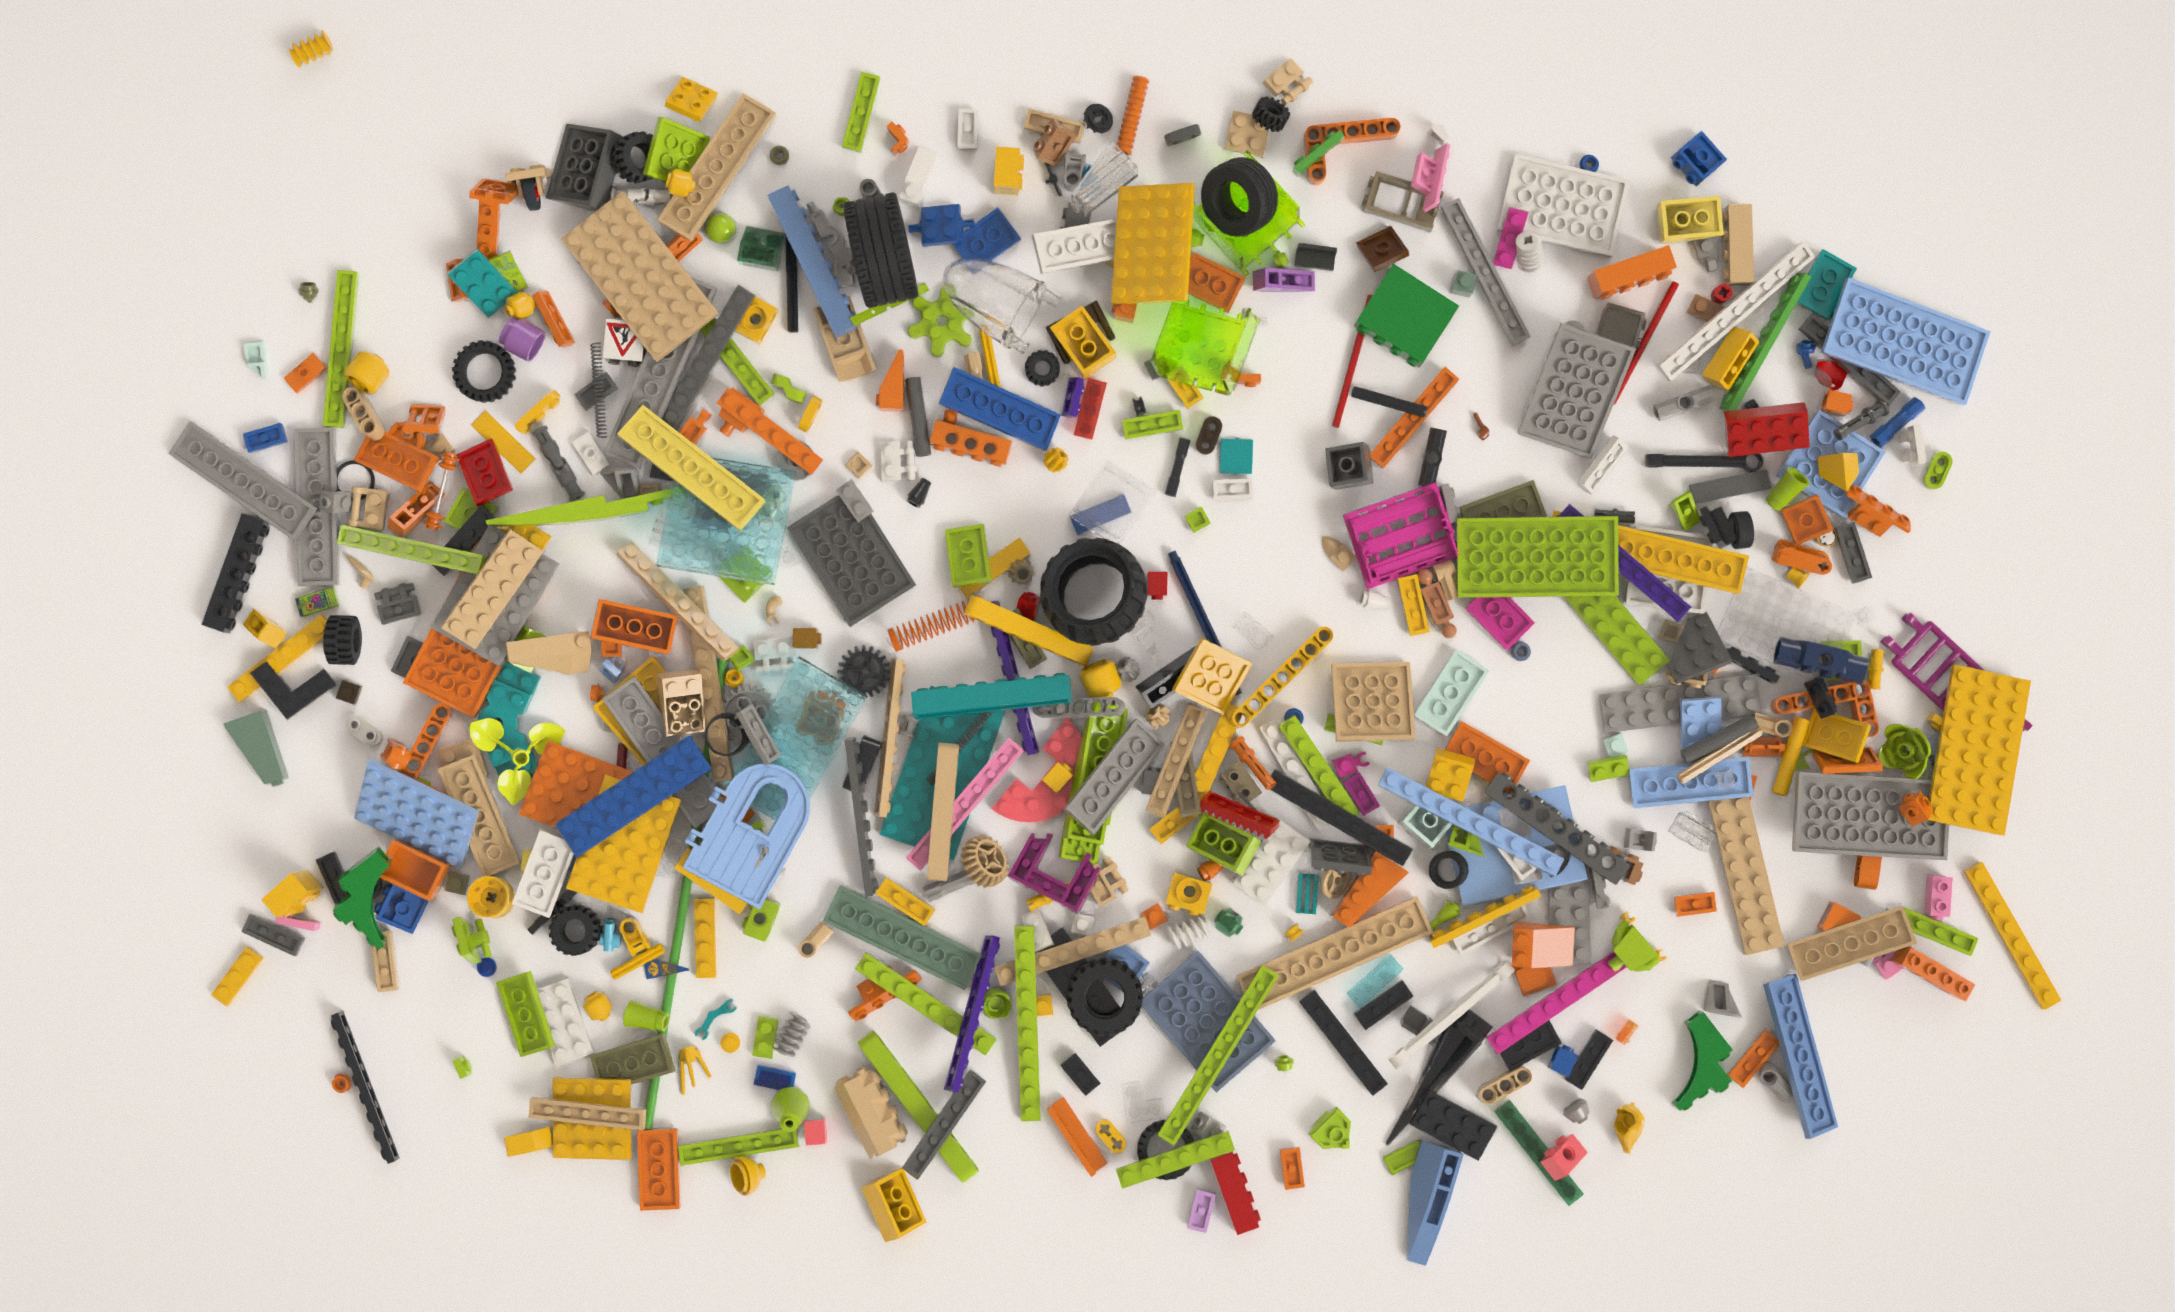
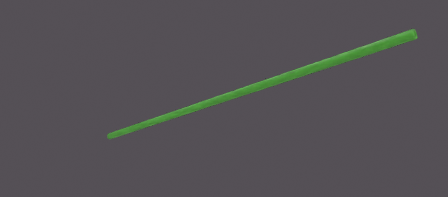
(677, 938)

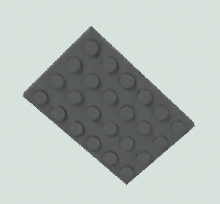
(851, 559)

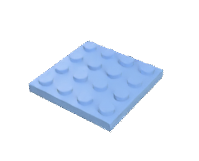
(1825, 443)

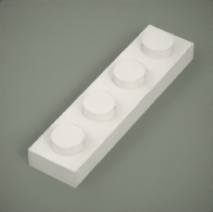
(1490, 930)

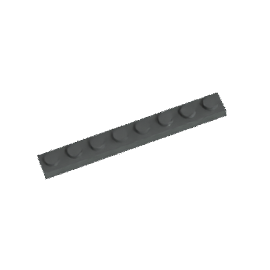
(708, 356)
(860, 807)

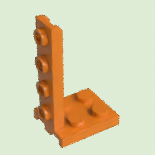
(490, 196)

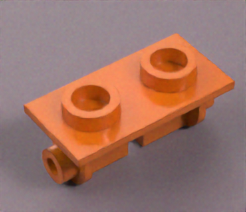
(1764, 747)

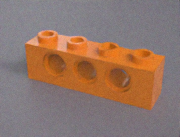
(943, 429)
(1933, 972)

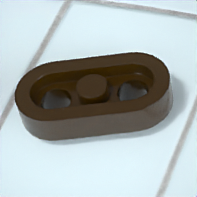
(1208, 435)

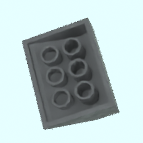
(584, 167)

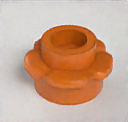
(950, 416)
(596, 693)
(346, 1083)

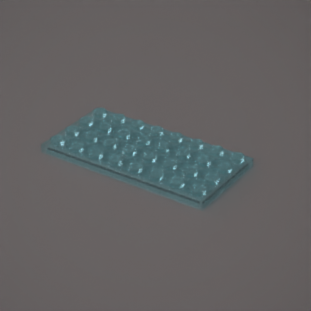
(807, 728)

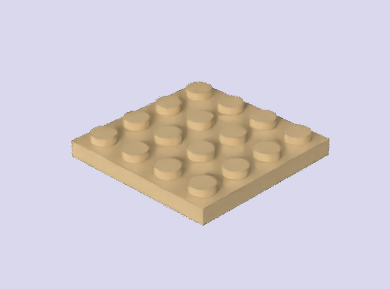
(1372, 701)

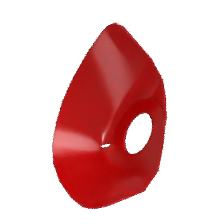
(1830, 373)

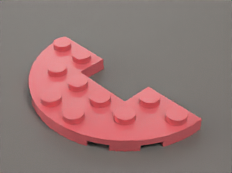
(1043, 802)

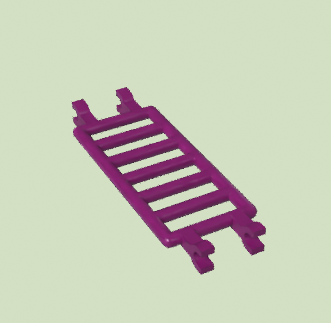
(1942, 639)

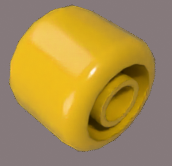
(367, 372)
(1100, 678)

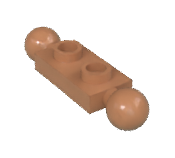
(1437, 603)

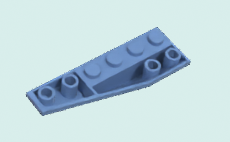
(1429, 1197)

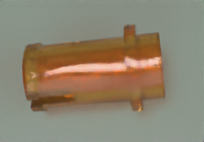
(1626, 1032)

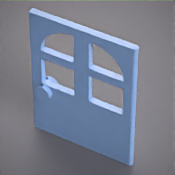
(1492, 877)

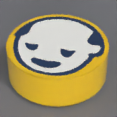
(1827, 539)

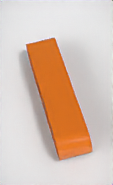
(1867, 872)

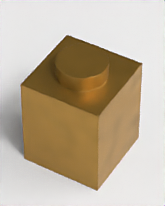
(806, 638)

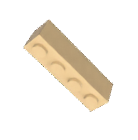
(1738, 245)

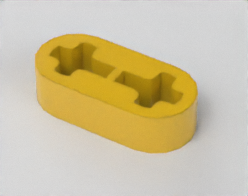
(810, 414)
(1114, 1133)

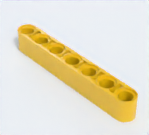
(1027, 630)
(1290, 672)

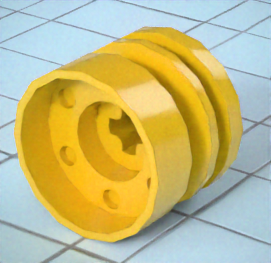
(480, 894)

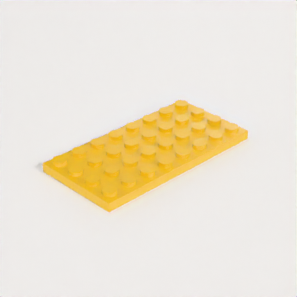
(1978, 749)

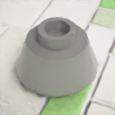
(1577, 1111)

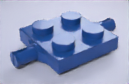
(941, 225)

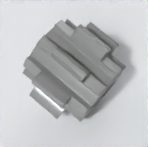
(1128, 669)

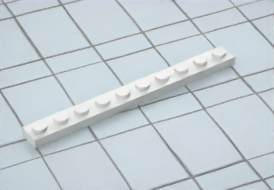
(1736, 311)

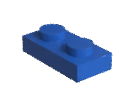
(265, 438)

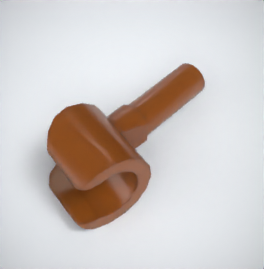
(1484, 431)

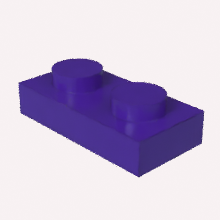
(1072, 398)

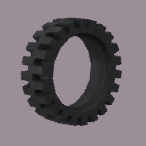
(1144, 1139)

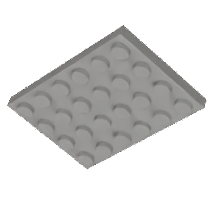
(1576, 390)
(516, 612)

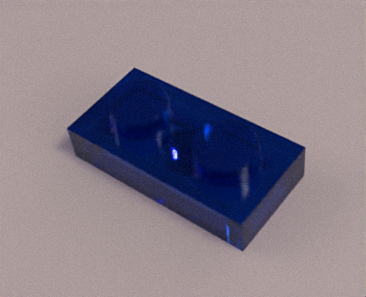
(774, 1077)

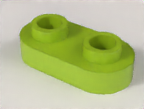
(1937, 471)

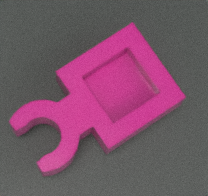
(1347, 764)

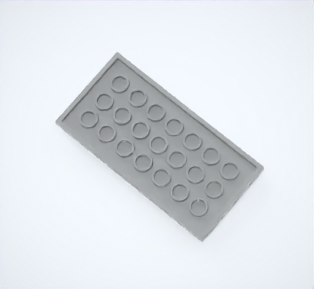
(1862, 818)

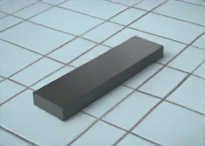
(1730, 486)

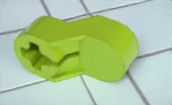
(784, 383)

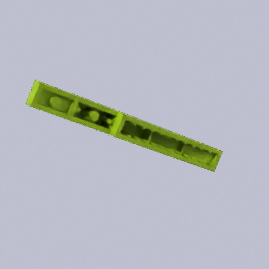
(583, 511)

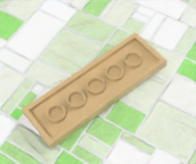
(492, 588)
(490, 839)
(1851, 943)

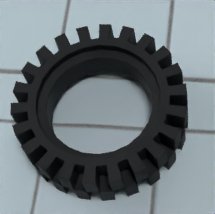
(463, 361)

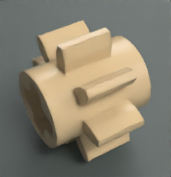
(1158, 715)

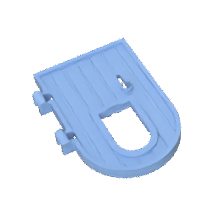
(733, 847)

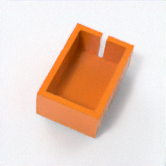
(415, 870)

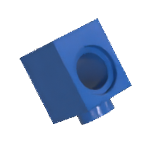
(1563, 1060)

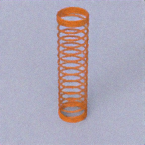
(894, 639)

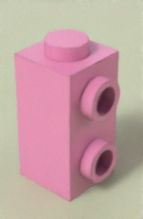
(1938, 896)

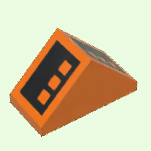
(1835, 916)

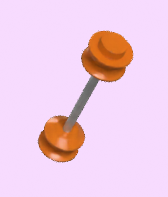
(434, 517)

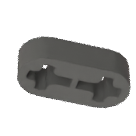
(1182, 135)

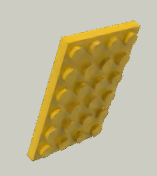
(1153, 243)
(626, 862)

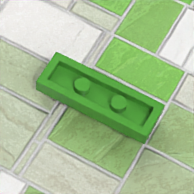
(1317, 152)

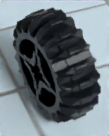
(869, 654)

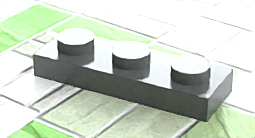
(1853, 552)
(273, 934)

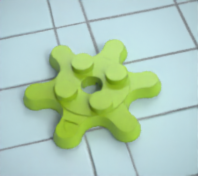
(939, 334)

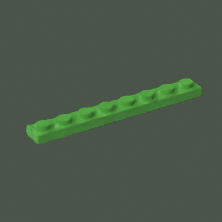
(1767, 338)

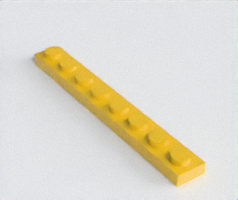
(2012, 935)

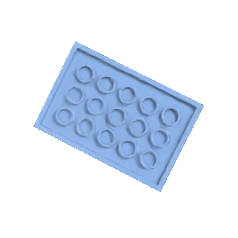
(416, 813)

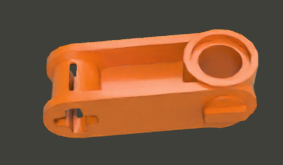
(1801, 557)
(396, 755)

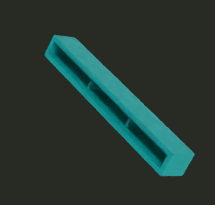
(991, 696)

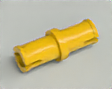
(1875, 669)

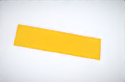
(505, 442)

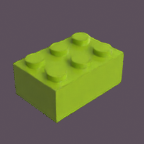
(1223, 844)

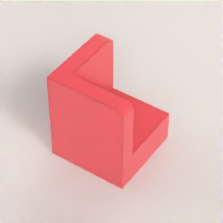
(815, 1132)

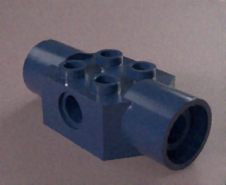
(1836, 661)

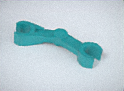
(723, 1009)

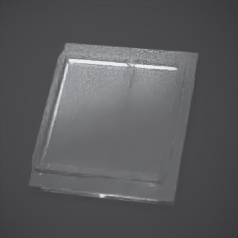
(1112, 503)

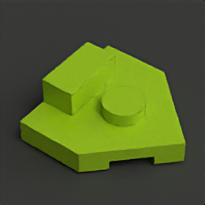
(1332, 1130)

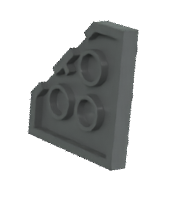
(1698, 650)

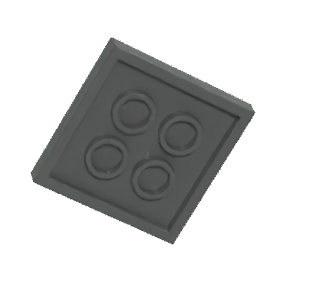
(1339, 856)

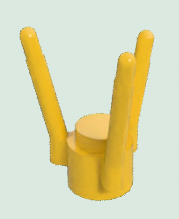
(687, 1056)

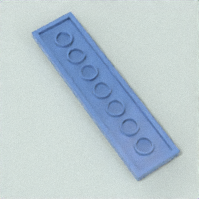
(1800, 1056)

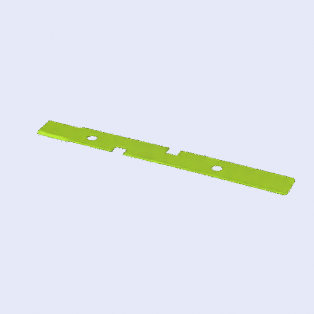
(867, 314)

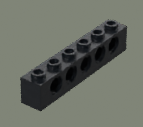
(226, 579)

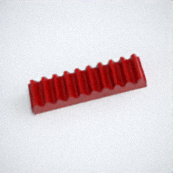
(1239, 814)

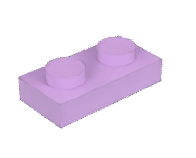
(1201, 1210)

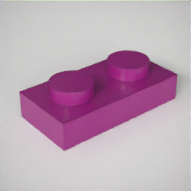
(1361, 794)

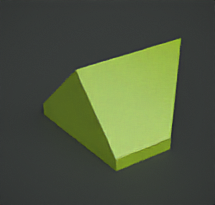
(1465, 841)

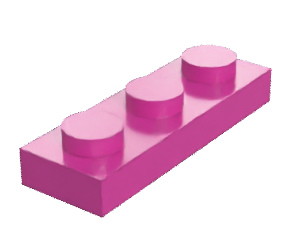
(1506, 247)

